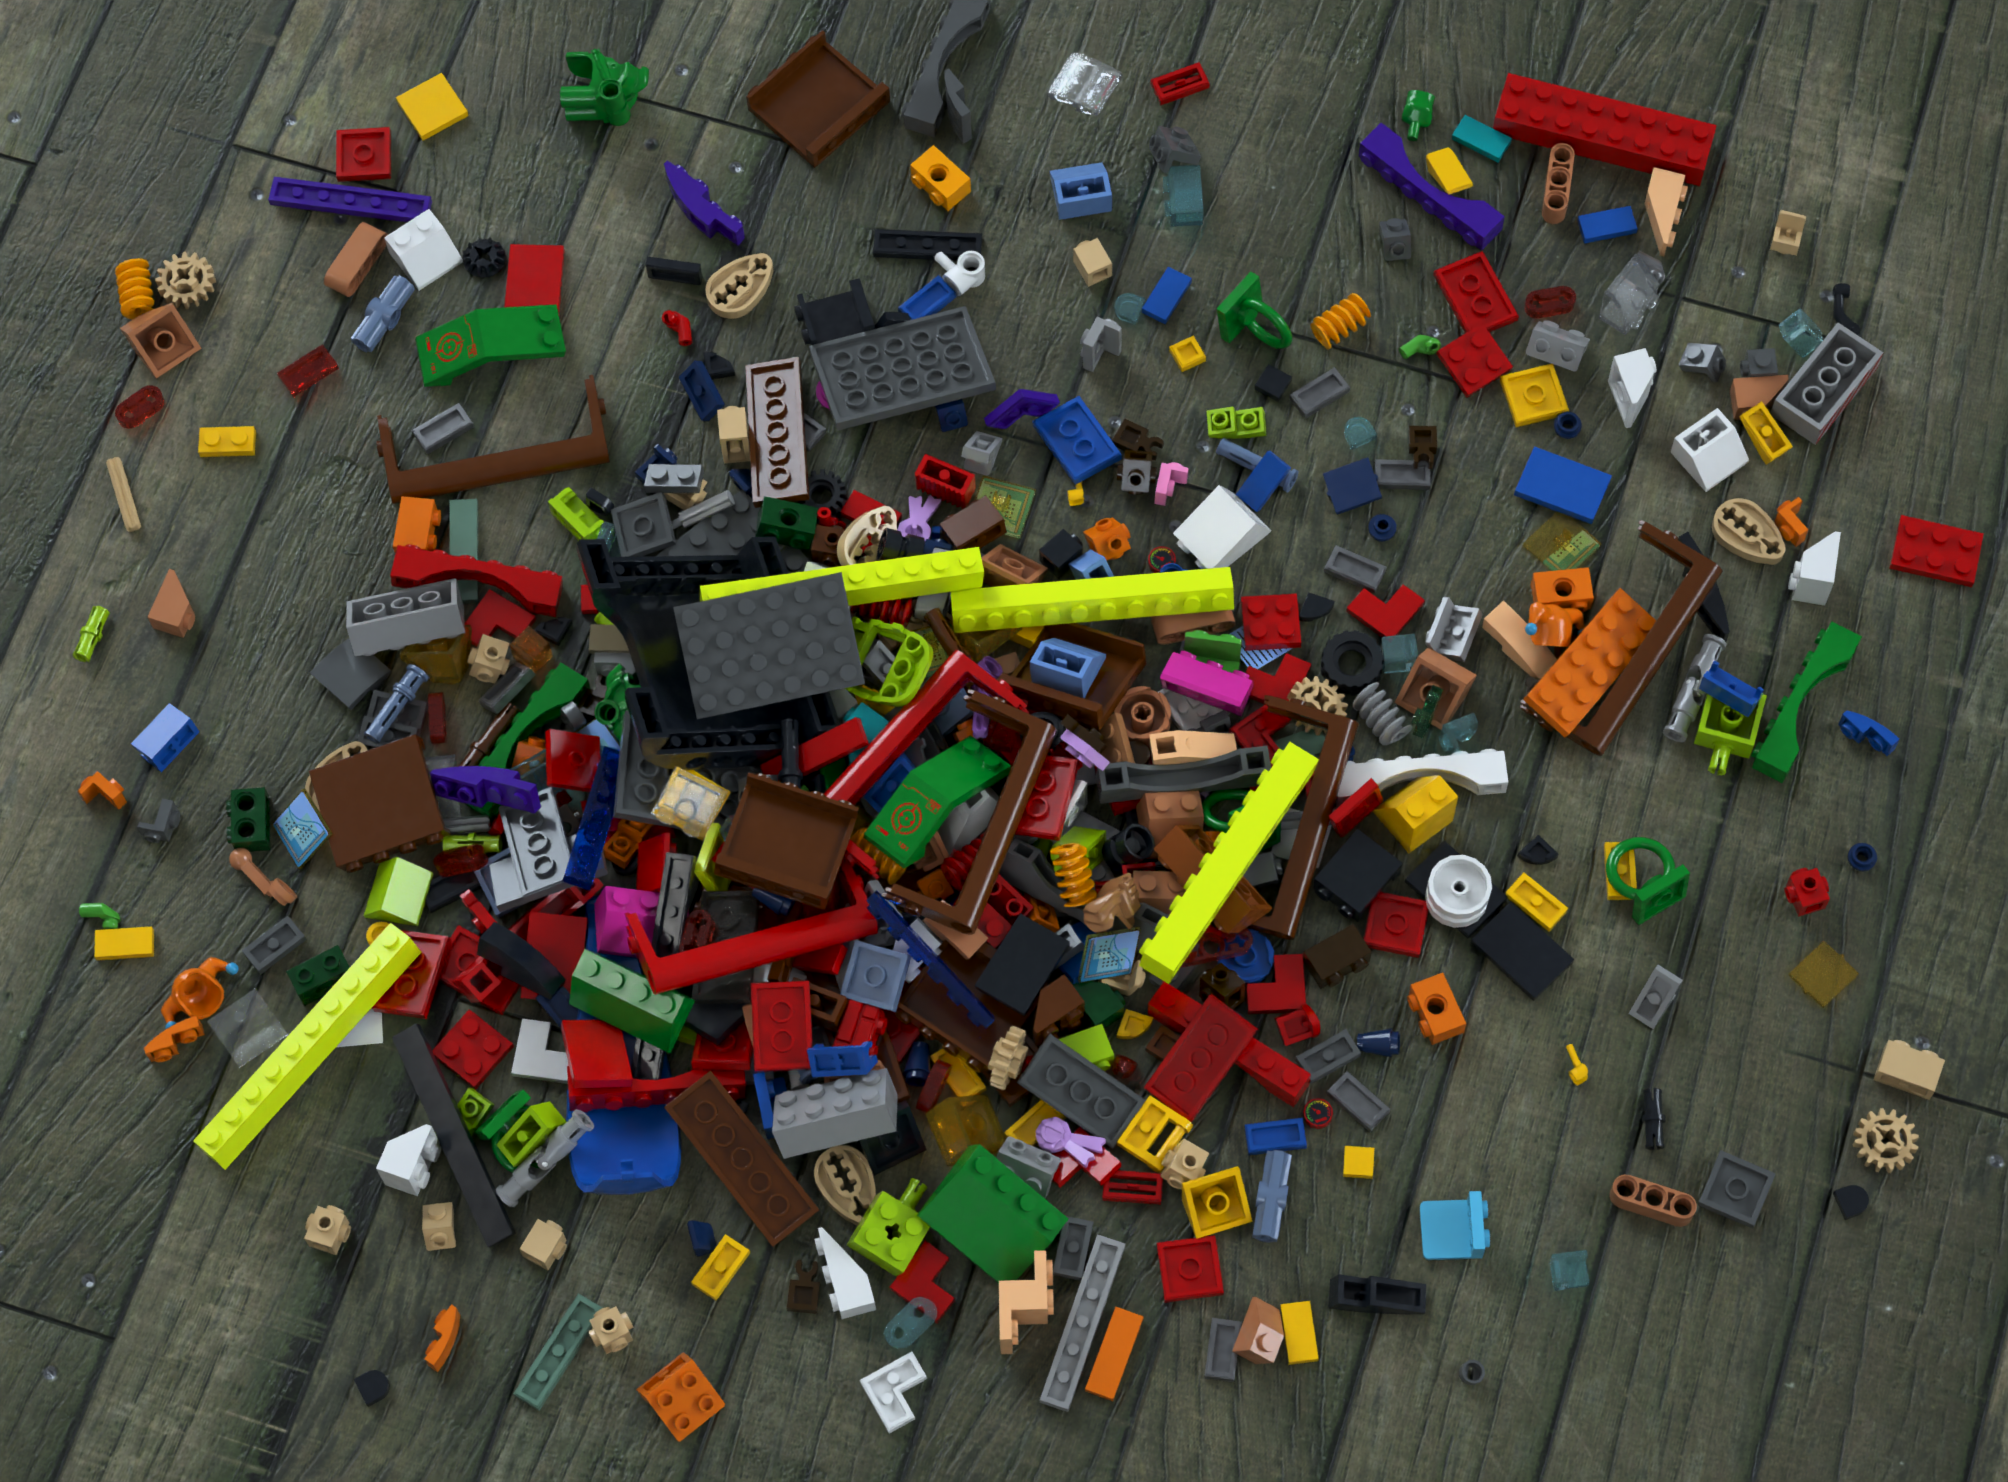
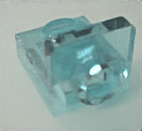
(1458, 729)

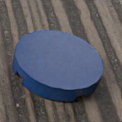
(1256, 963)

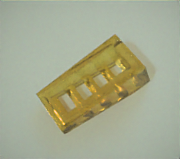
(985, 642)

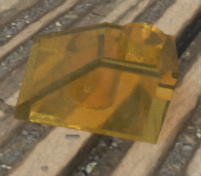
(441, 658)

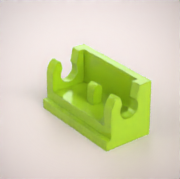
(575, 515)

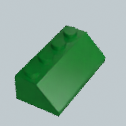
(627, 1001)

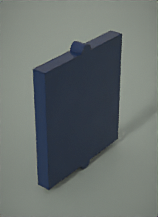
(1352, 485)

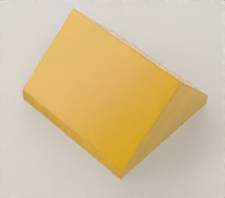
(1216, 1202)

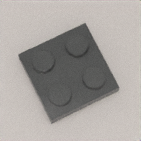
(643, 526)
(1736, 1189)

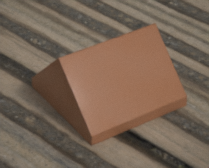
(1008, 567)

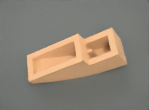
(1510, 632)

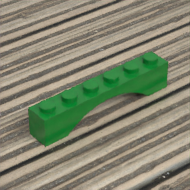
(560, 688)
(1781, 747)

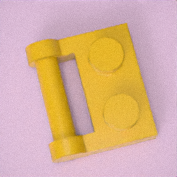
(1147, 1127)

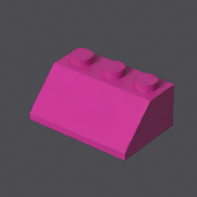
(1207, 682)
(611, 918)

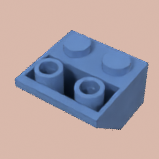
(1081, 190)
(1065, 666)

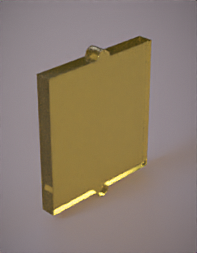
(1823, 974)

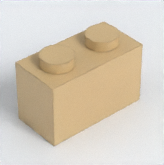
(734, 434)
(1909, 1069)

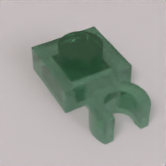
(1424, 716)

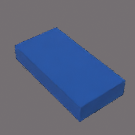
(1607, 224)
(1166, 295)
(928, 299)
(1263, 481)
(1275, 1135)

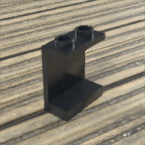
(834, 315)

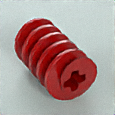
(887, 611)
(958, 866)

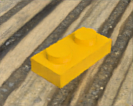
(227, 441)
(1625, 868)
(1536, 902)
(720, 1267)

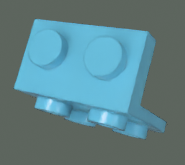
(1454, 1228)

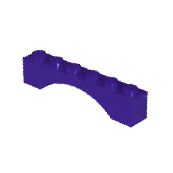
(1470, 218)

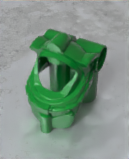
(610, 92)
(614, 700)

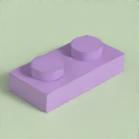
(1083, 751)

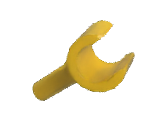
(1076, 495)
(1579, 1073)

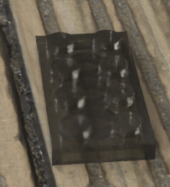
(734, 915)

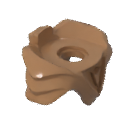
(1114, 899)

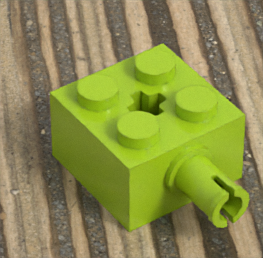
(1727, 736)
(898, 1215)

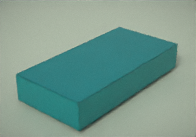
(1481, 138)

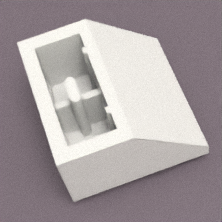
(1710, 450)
(408, 1159)

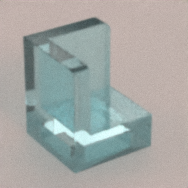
(1801, 333)
(1399, 653)
(1569, 1270)

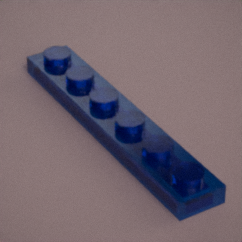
(594, 822)
(938, 969)

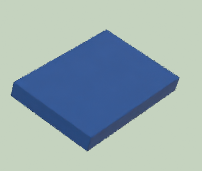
(1077, 440)
(1562, 485)

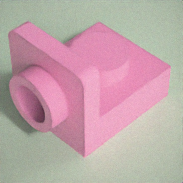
(1168, 475)

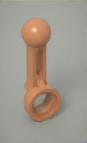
(242, 860)

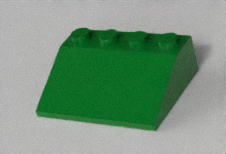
(991, 1215)

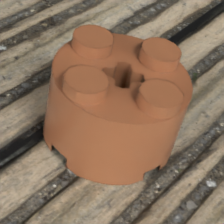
(1145, 704)

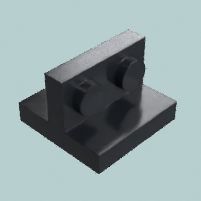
(894, 1147)

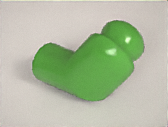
(1420, 344)
(102, 911)

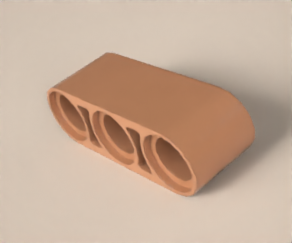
(1558, 194)
(355, 259)
(1173, 628)
(1668, 1199)

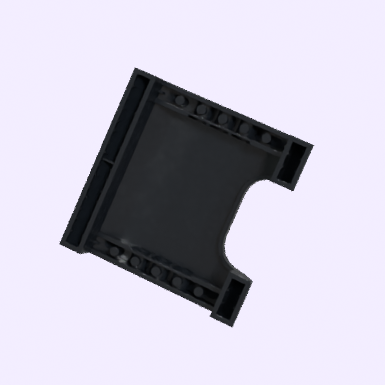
(640, 601)

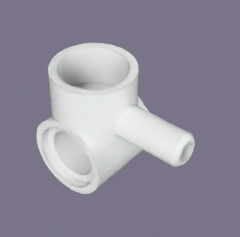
(957, 276)

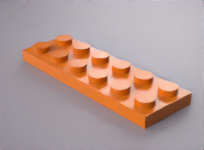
(1590, 663)

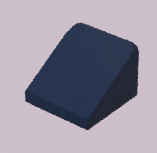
(742, 480)
(701, 1237)

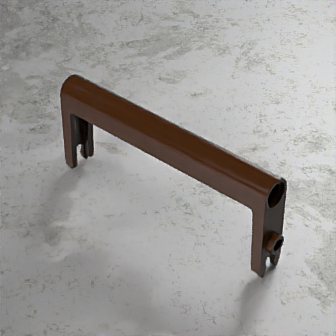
(499, 466)
(1654, 648)
(1315, 816)
(1002, 826)

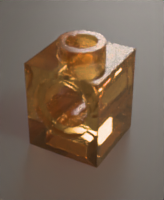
(531, 649)

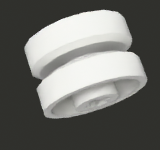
(1455, 875)

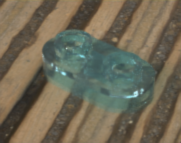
(910, 1323)

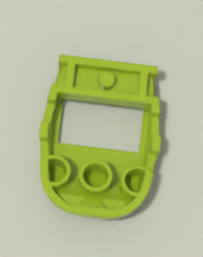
(907, 669)

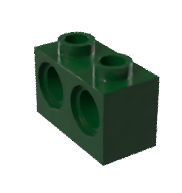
(254, 819)

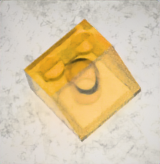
(962, 1123)

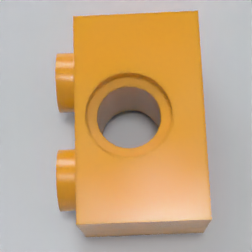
(935, 165)

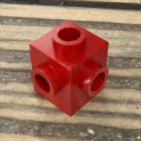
(1807, 891)

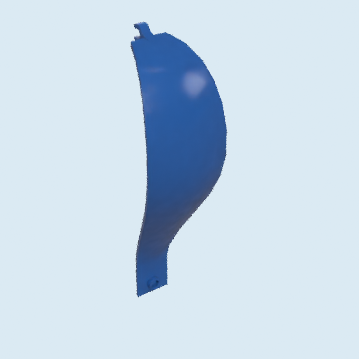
(630, 1146)

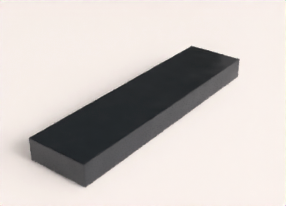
(924, 244)

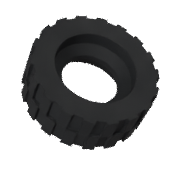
(1352, 642)

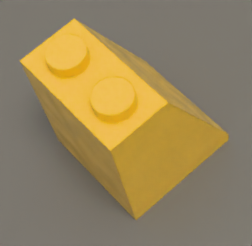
(1418, 811)

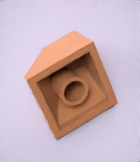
(160, 339)

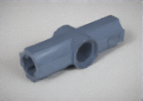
(382, 313)
(1272, 1196)

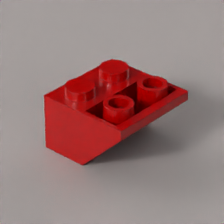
(652, 860)
(1002, 911)

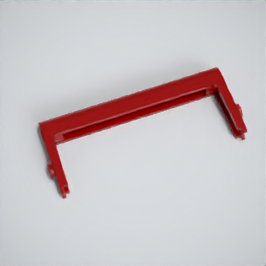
(905, 728)
(757, 947)

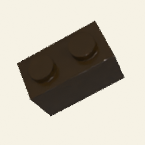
(1337, 957)

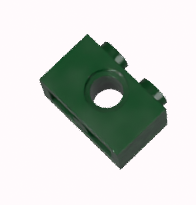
(787, 521)
(318, 975)

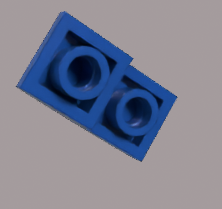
(1859, 727)

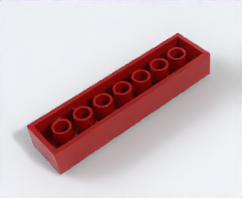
(1603, 128)

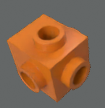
(1108, 538)

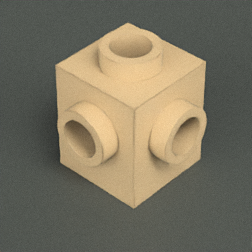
(488, 659)
(1183, 1164)
(327, 1229)
(613, 1339)

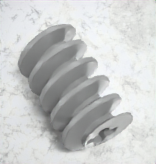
(1380, 716)

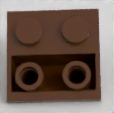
(1058, 1010)

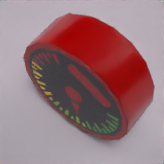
(1159, 557)
(1318, 1113)

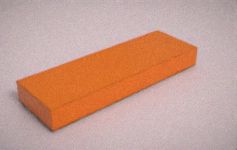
(1114, 1354)

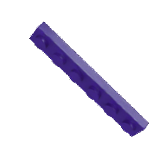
(347, 199)

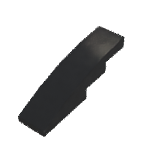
(1712, 609)

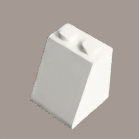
(1220, 530)

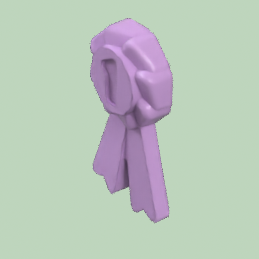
(919, 517)
(1055, 1136)

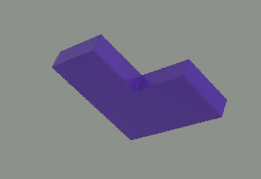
(1019, 404)

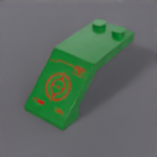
(489, 337)
(930, 796)

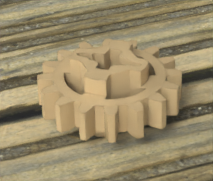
(185, 280)
(1318, 696)
(1008, 1058)
(1878, 1132)

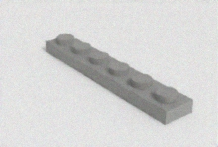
(1082, 1323)

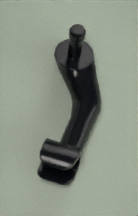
(1840, 292)

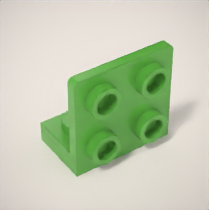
(1220, 649)

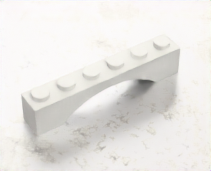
(1477, 772)

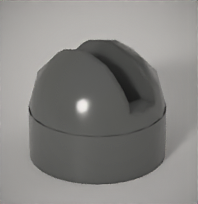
(1477, 1372)

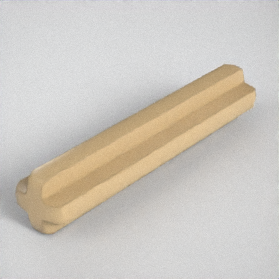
(123, 494)

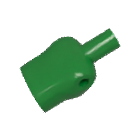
(1417, 112)

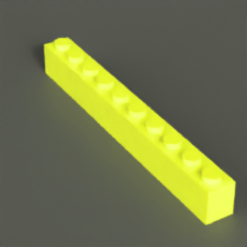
(880, 579)
(1092, 599)
(1228, 862)
(307, 1046)

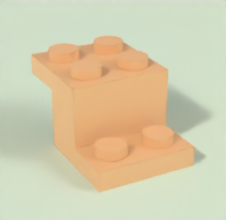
(1025, 1302)

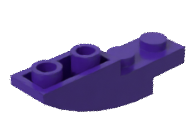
(695, 203)
(482, 784)

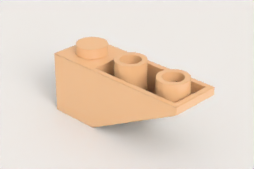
(1661, 204)
(1189, 746)

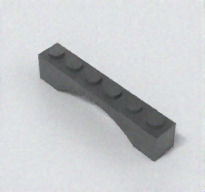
(926, 106)
(1229, 771)
(1033, 874)

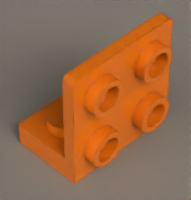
(681, 1396)

